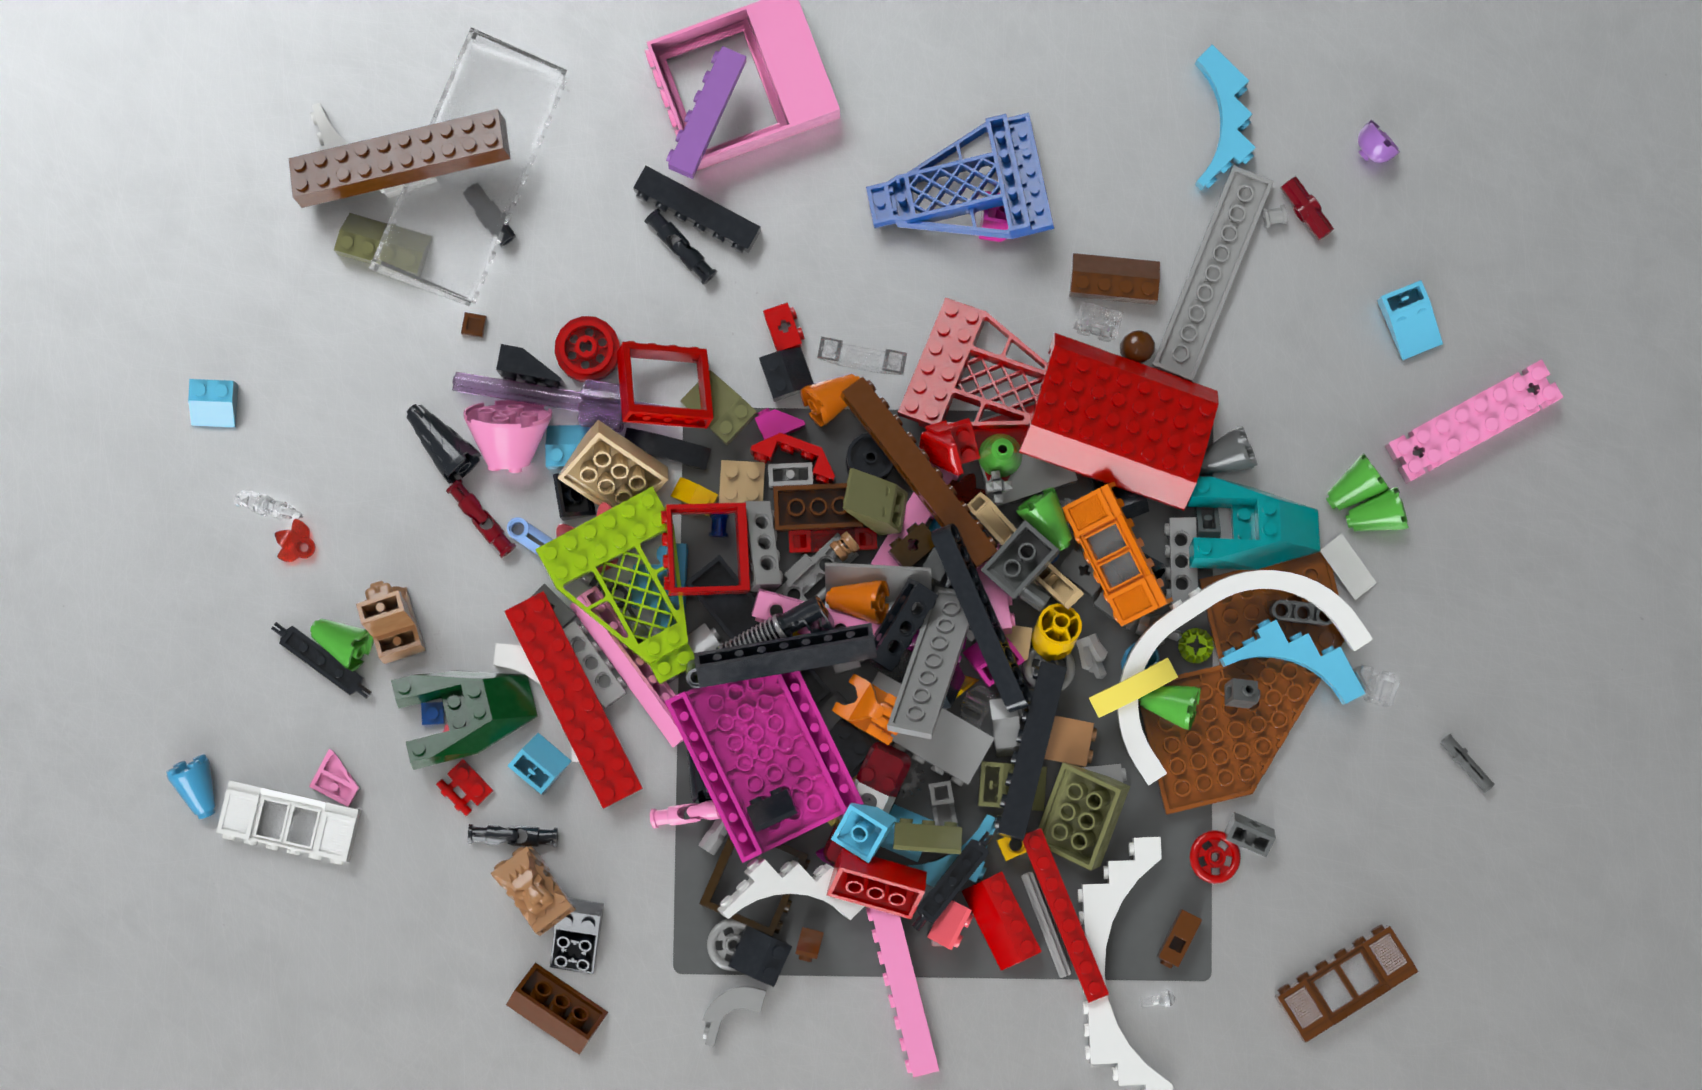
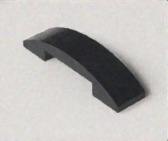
(670, 448)

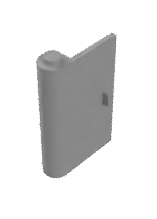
(896, 577)

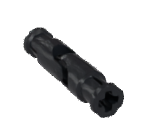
(689, 255)
(496, 834)

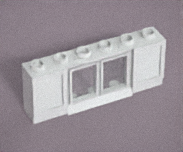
(288, 822)

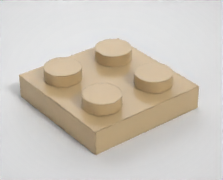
(741, 481)

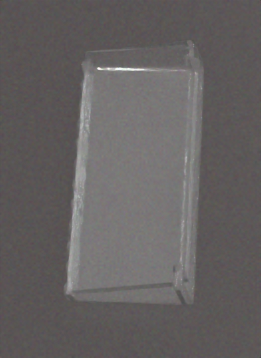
(450, 222)

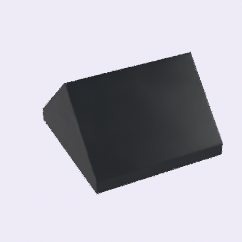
(570, 502)

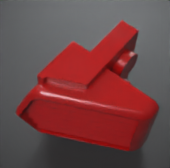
(950, 444)

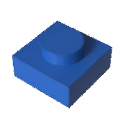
(432, 713)

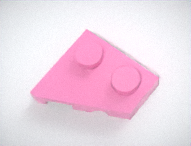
(335, 780)

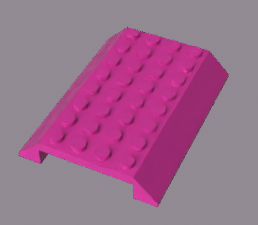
(758, 739)

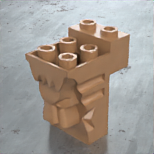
(391, 622)
(533, 889)

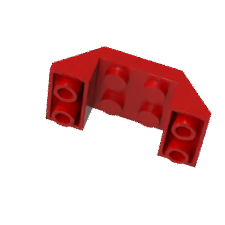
(766, 450)

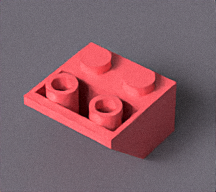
(949, 925)

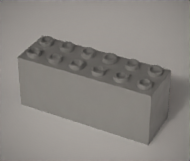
(955, 745)

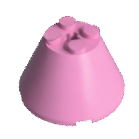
(507, 432)

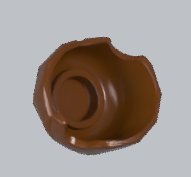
(1137, 346)

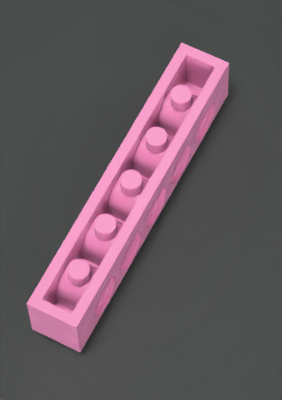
(766, 599)

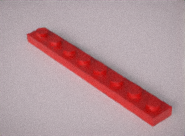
(1064, 915)

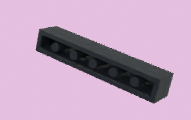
(697, 209)

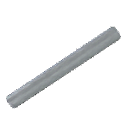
(1046, 924)

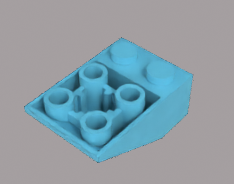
(1410, 320)

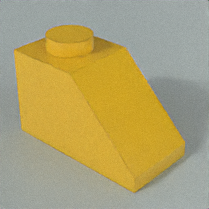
(693, 493)

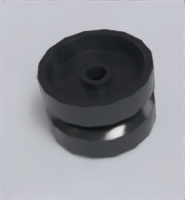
(863, 447)

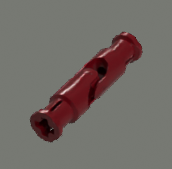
(471, 507)

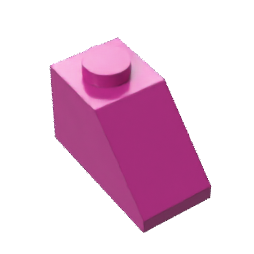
(777, 422)

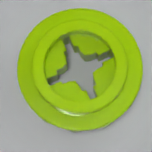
(1188, 652)

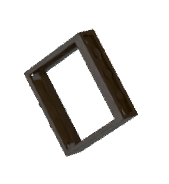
(783, 906)

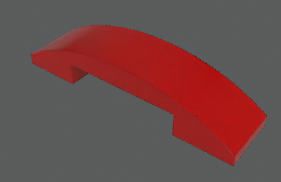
(812, 541)

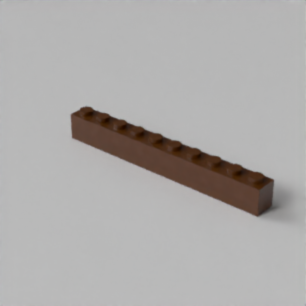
(916, 469)

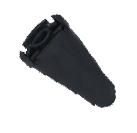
(445, 446)

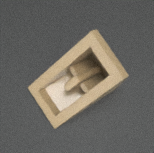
(1021, 640)

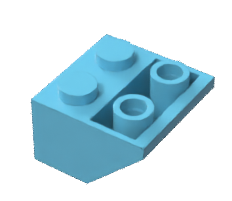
(539, 763)

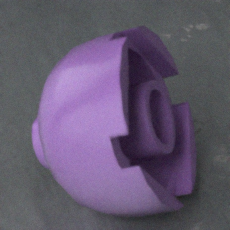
(1376, 144)

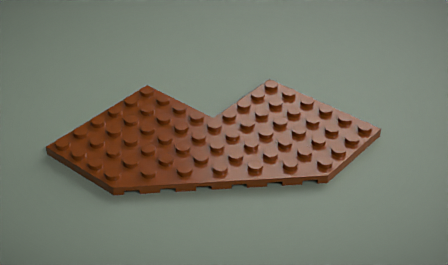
(1235, 745)

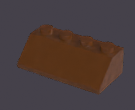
(1115, 279)
(557, 1008)

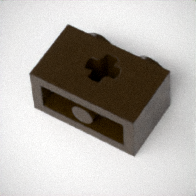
(902, 554)

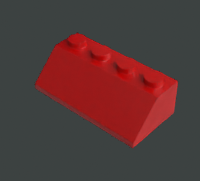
(877, 884)
(1001, 921)

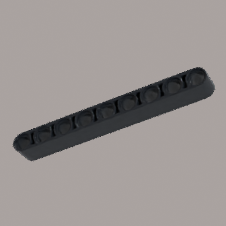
(981, 617)

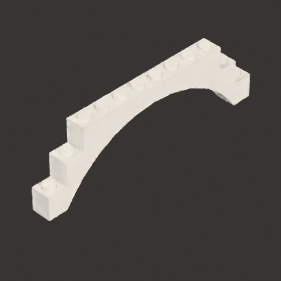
(1098, 911)

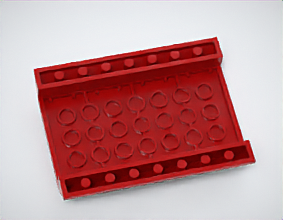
(1121, 422)

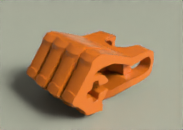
(870, 710)

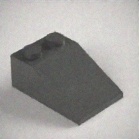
(1020, 560)

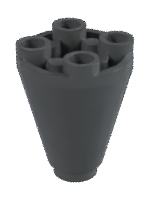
(1229, 454)

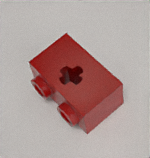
(774, 318)

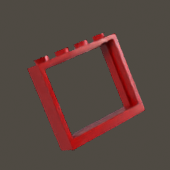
(661, 414)
(742, 547)

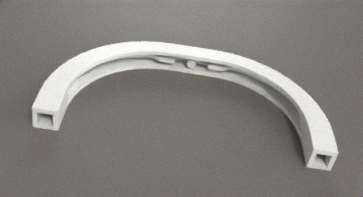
(1181, 612)

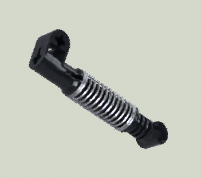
(778, 627)

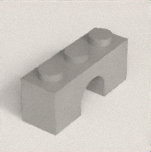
(942, 802)

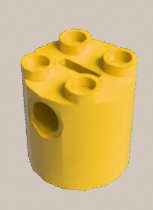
(1056, 632)

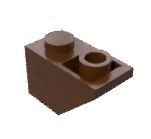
(809, 944)

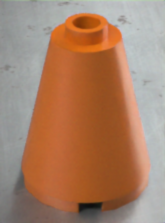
(825, 398)
(860, 600)

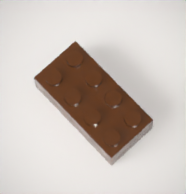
(812, 508)

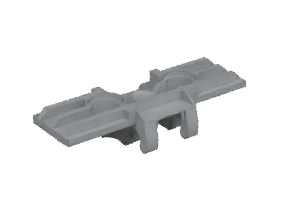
(807, 573)

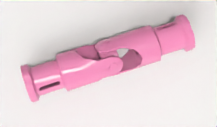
(675, 814)

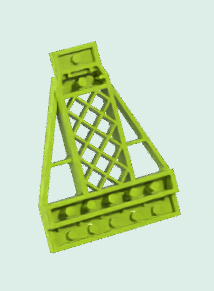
(606, 539)

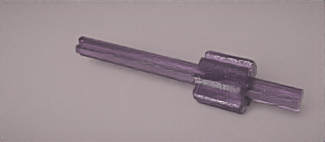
(595, 402)

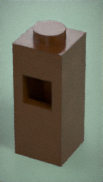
(1179, 939)

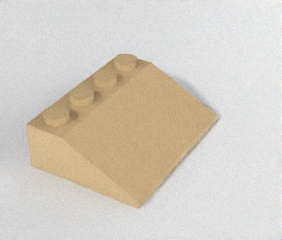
(611, 467)

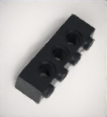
(902, 612)

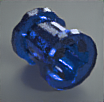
(719, 525)

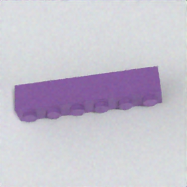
(706, 112)

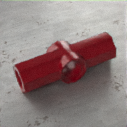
(1307, 208)

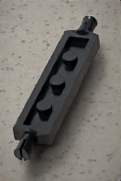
(320, 660)
(952, 881)

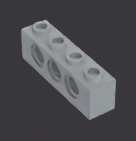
(1186, 527)
(769, 579)
(615, 690)

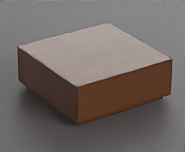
(473, 325)

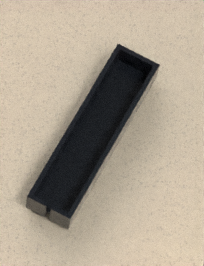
(735, 613)

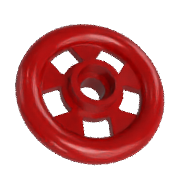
(1204, 872)

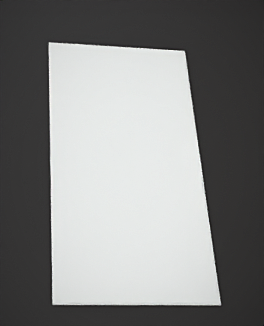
(1348, 566)

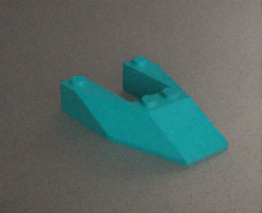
(1262, 524)

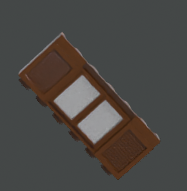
(1345, 982)

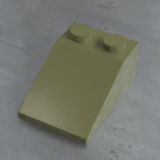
(729, 409)

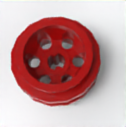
(564, 346)

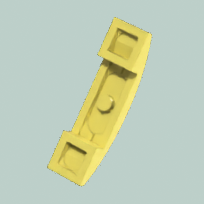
(1133, 687)

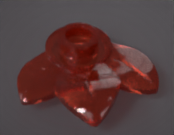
(966, 488)
(292, 541)

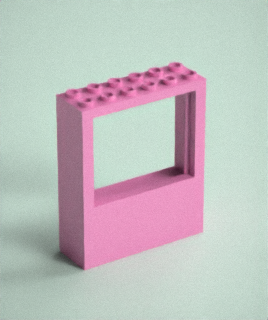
(785, 62)

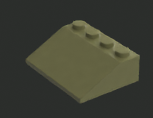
(1082, 814)

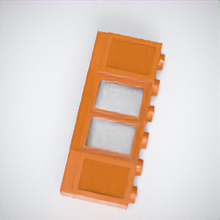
(1115, 555)

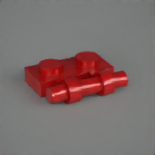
(471, 784)

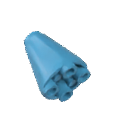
(194, 785)

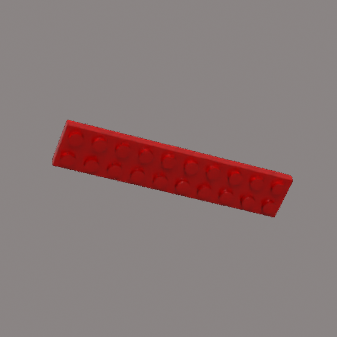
(573, 700)

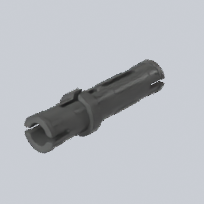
(1467, 763)

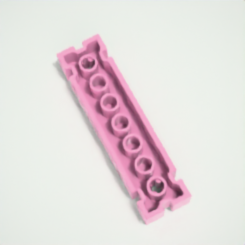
(1474, 421)

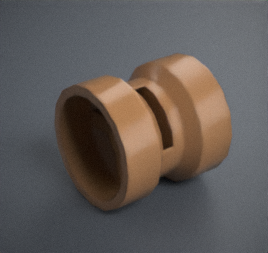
(840, 550)

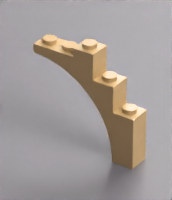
(1001, 529)

